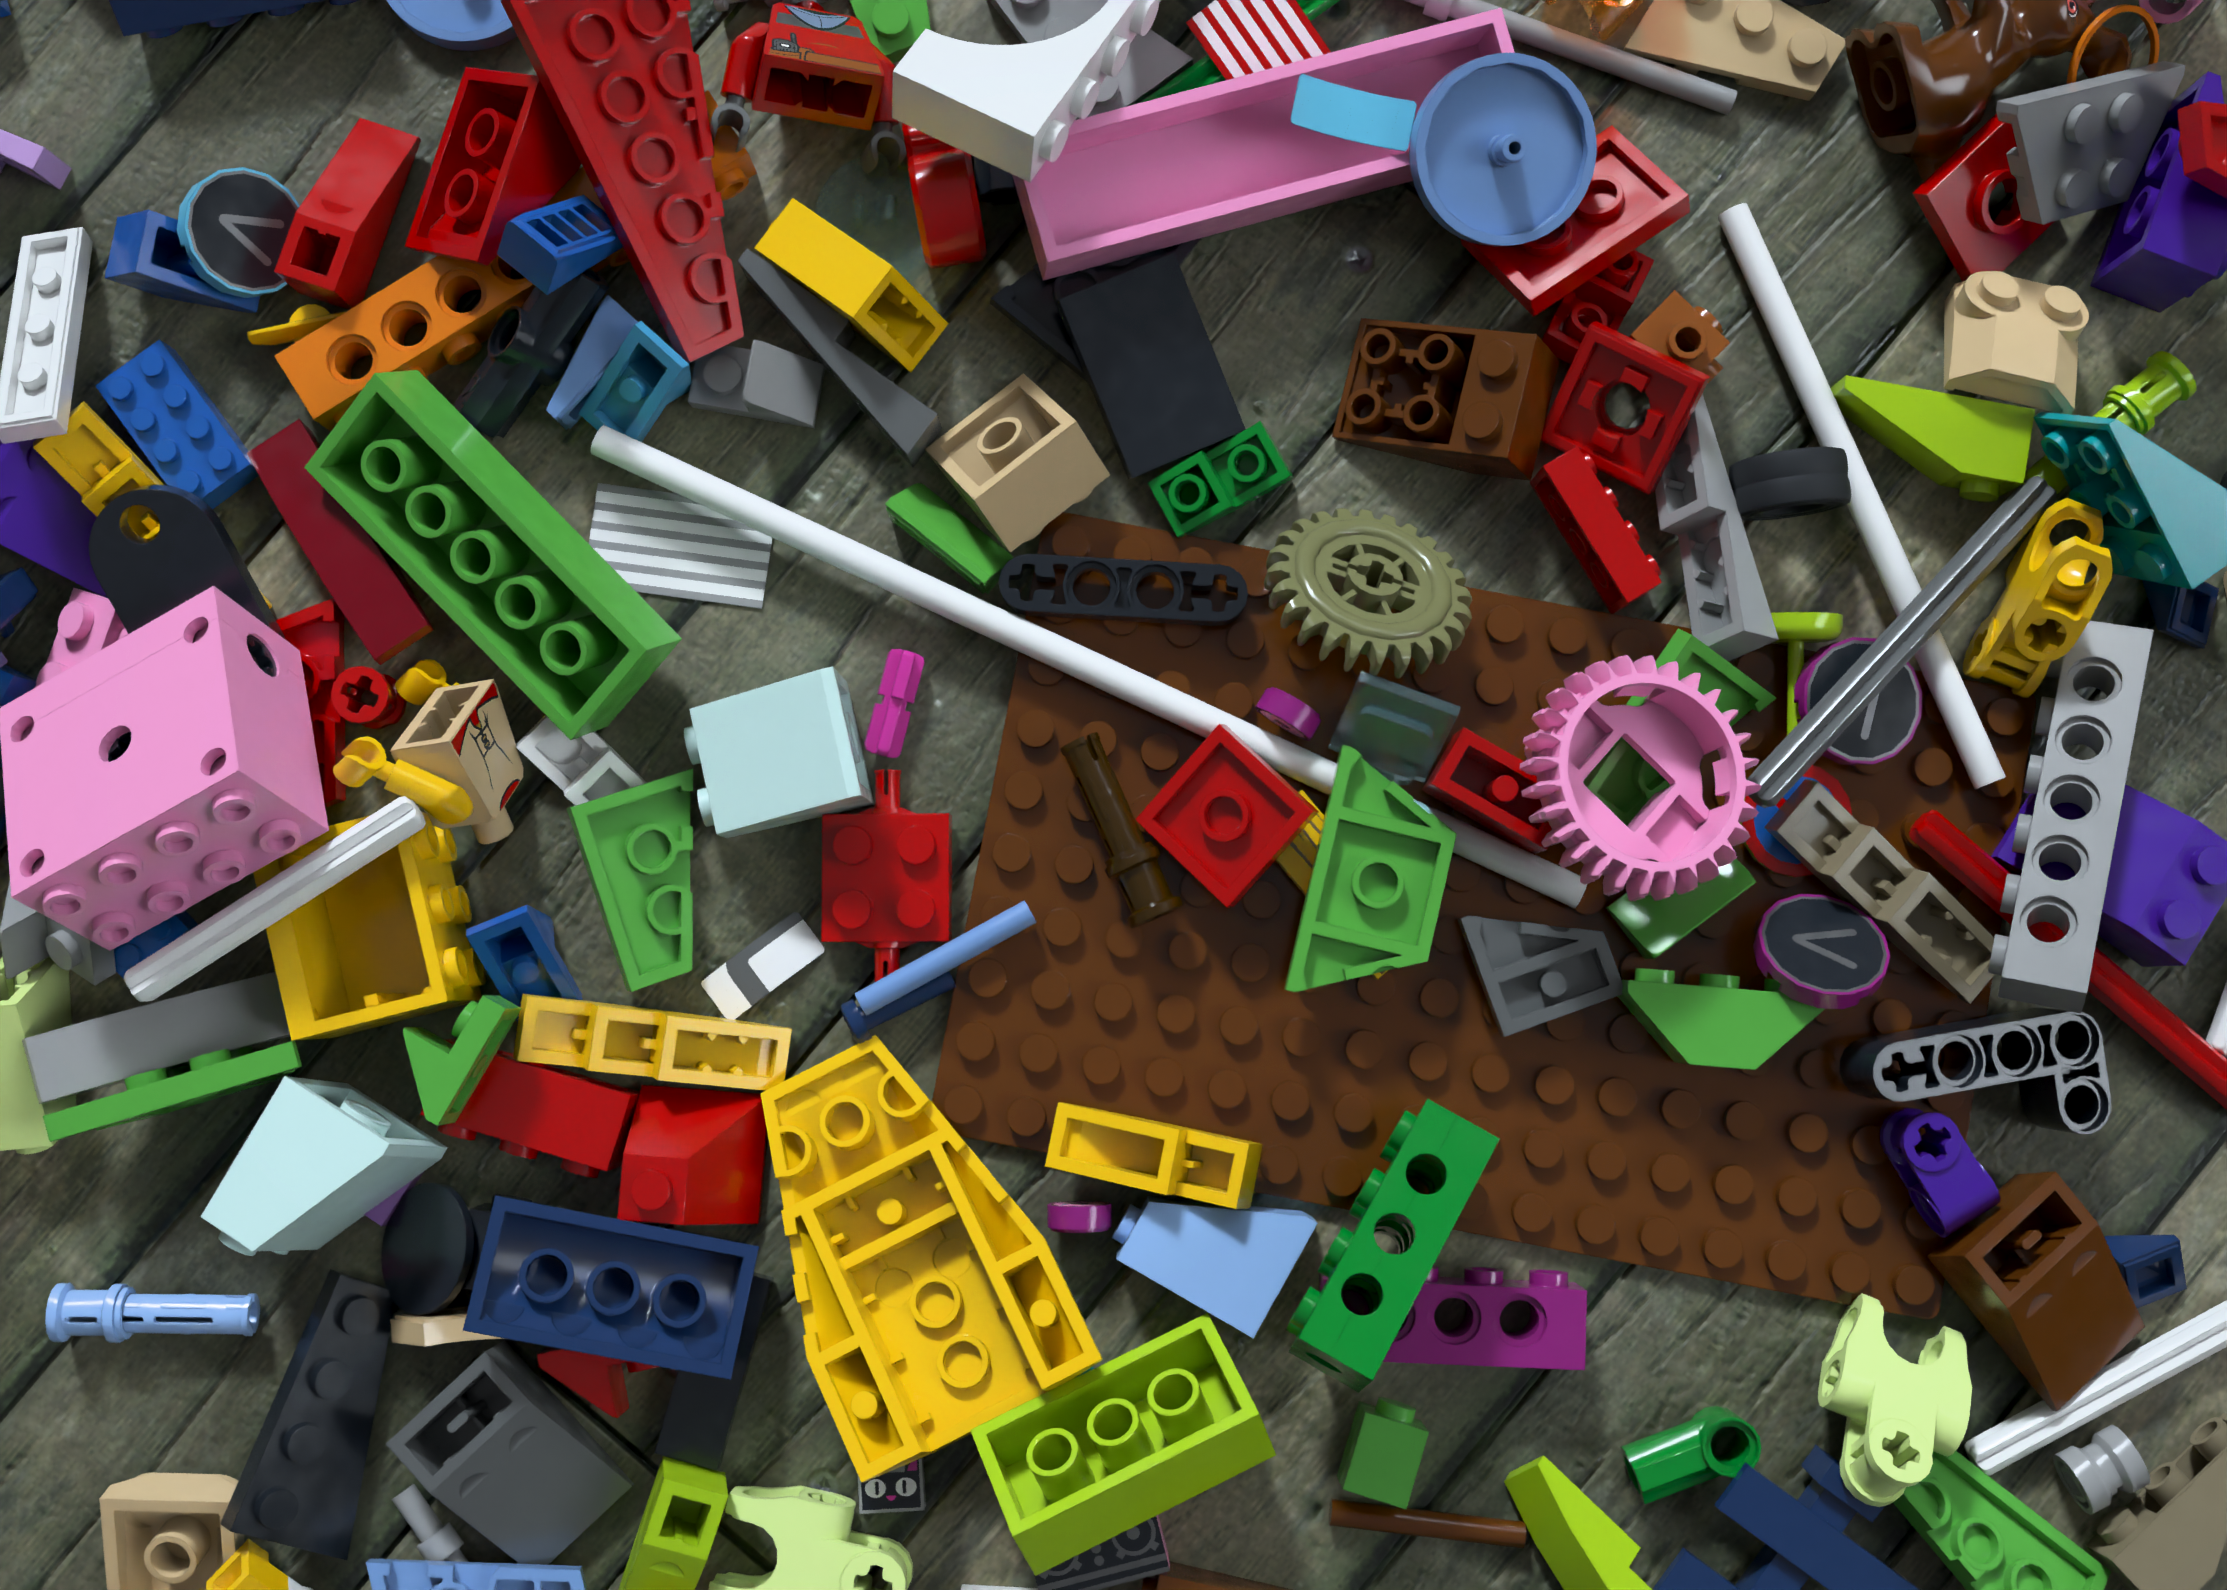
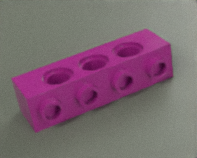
(1549, 1340)

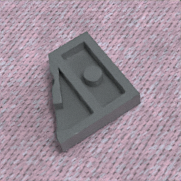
(1538, 970)

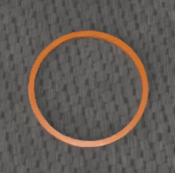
(2082, 43)

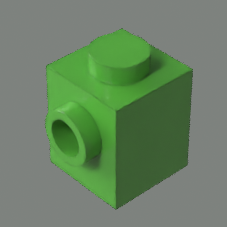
(1383, 1452)

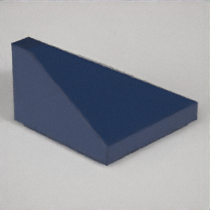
(2183, 611)
(2149, 1265)

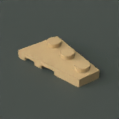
(1749, 40)

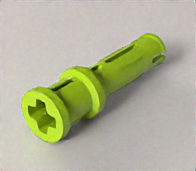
(2134, 405)

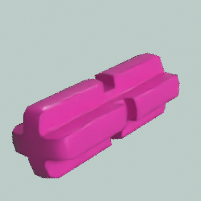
(890, 718)

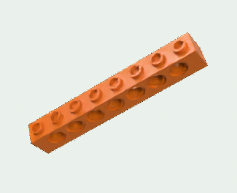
(323, 360)

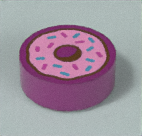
(1288, 713)
(1079, 1216)

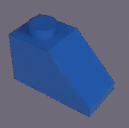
(151, 259)

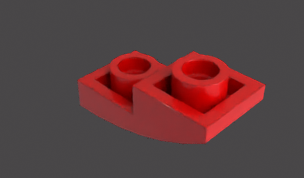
(1600, 299)

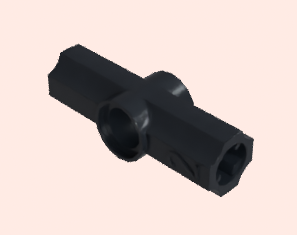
(528, 350)

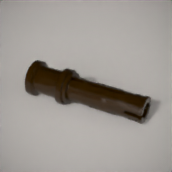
(1131, 858)

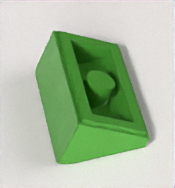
(948, 536)
(1662, 923)

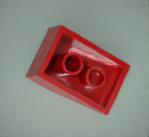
(493, 163)

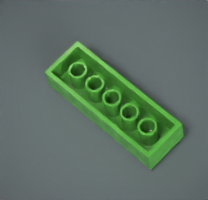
(491, 552)

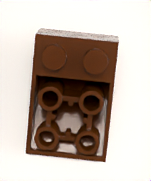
(1448, 395)
(2042, 1284)

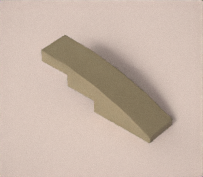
(1881, 883)

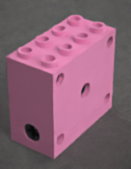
(159, 771)

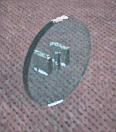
(874, 211)

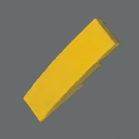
(101, 468)
(651, 1043)

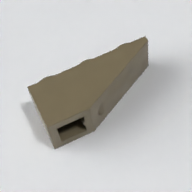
(2175, 1525)

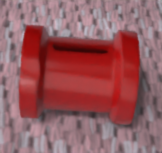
(354, 710)

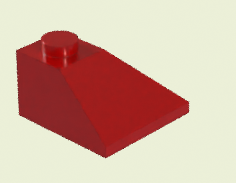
(694, 1157)

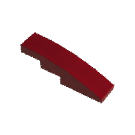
(345, 556)

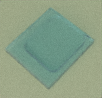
(1394, 728)

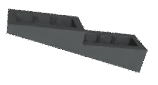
(828, 335)

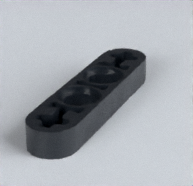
(1122, 600)

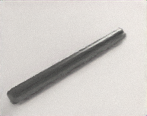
(1900, 641)

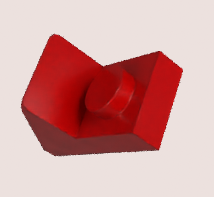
(591, 1376)

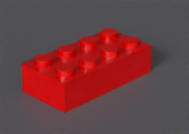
(1595, 530)

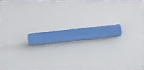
(945, 958)

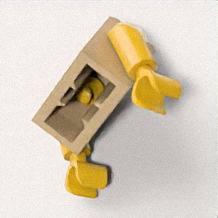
(452, 756)

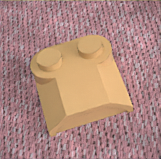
(2013, 340)
(166, 1530)

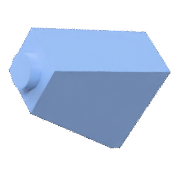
(1215, 1254)

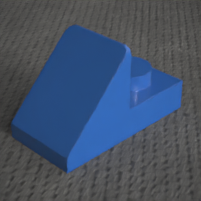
(522, 956)

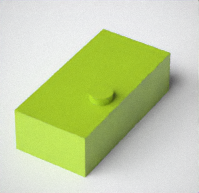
(1121, 1444)

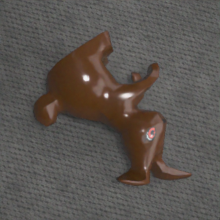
(1935, 91)

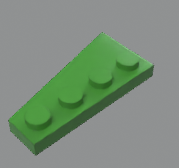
(1991, 1535)

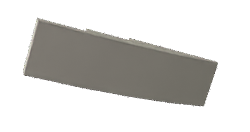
(155, 1037)

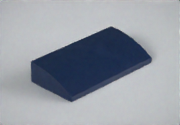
(611, 1288)

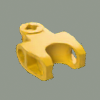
(2042, 602)

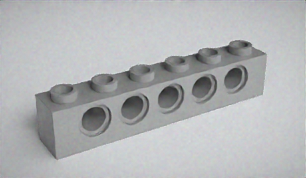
(2060, 971)

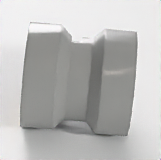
(2101, 1468)

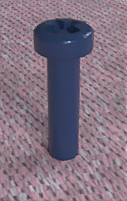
(861, 1024)

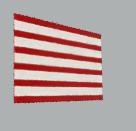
(1255, 35)

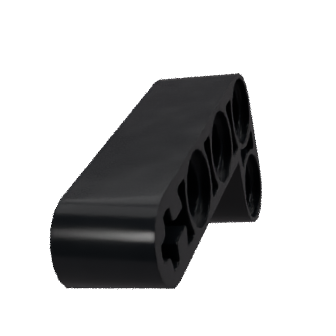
(1971, 1062)

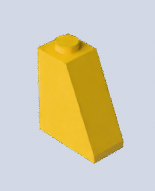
(853, 283)

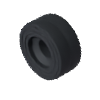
(1790, 483)

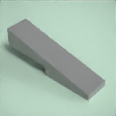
(1718, 566)

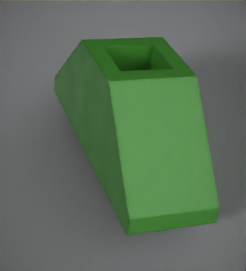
(1715, 1020)

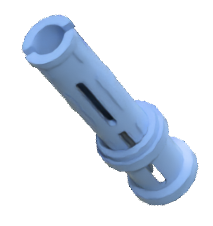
(122, 1312)

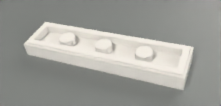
(44, 334)

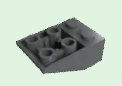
(510, 1459)

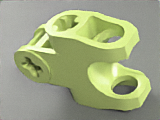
(1893, 1406)
(813, 1543)

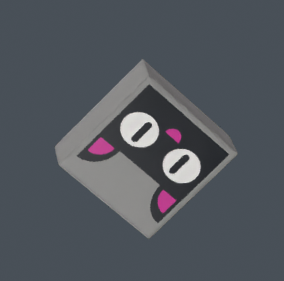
(894, 1491)

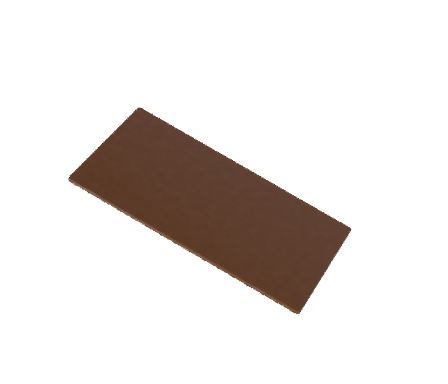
(1599, 1131)

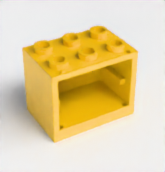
(376, 942)

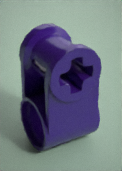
(1942, 1177)

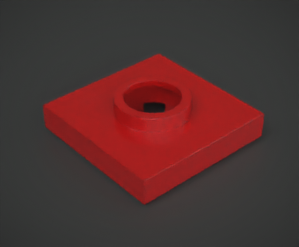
(1958, 200)
(1580, 413)

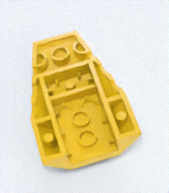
(910, 1265)

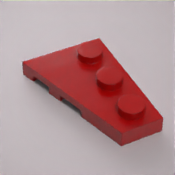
(320, 638)

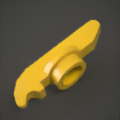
(302, 323)

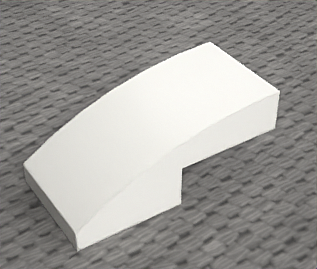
(581, 766)

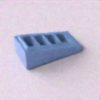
(591, 359)

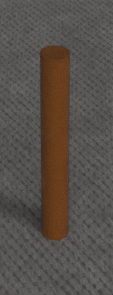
(1427, 1523)

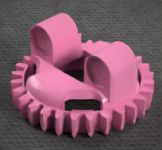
(1674, 834)

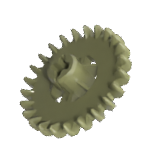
(1359, 616)

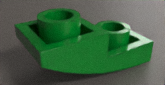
(1220, 480)

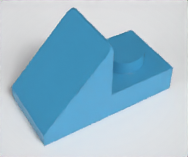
(637, 385)

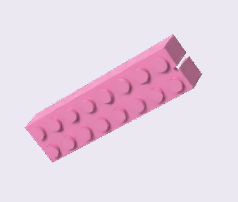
(1230, 151)

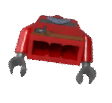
(814, 70)

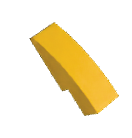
(1154, 1156)

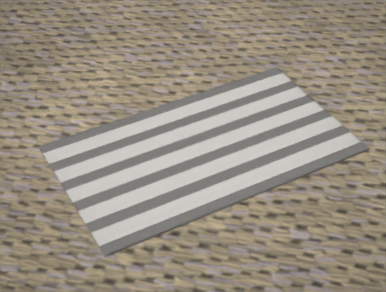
(679, 547)

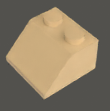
(1018, 462)

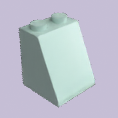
(779, 754)
(315, 1168)

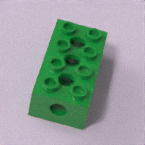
(1449, 1160)

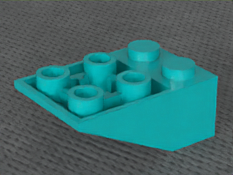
(2155, 509)

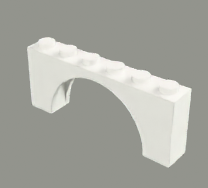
(1014, 99)

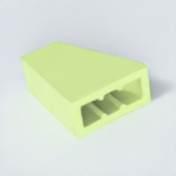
(29, 1006)

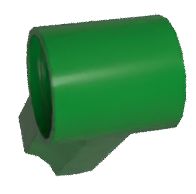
(1684, 1457)

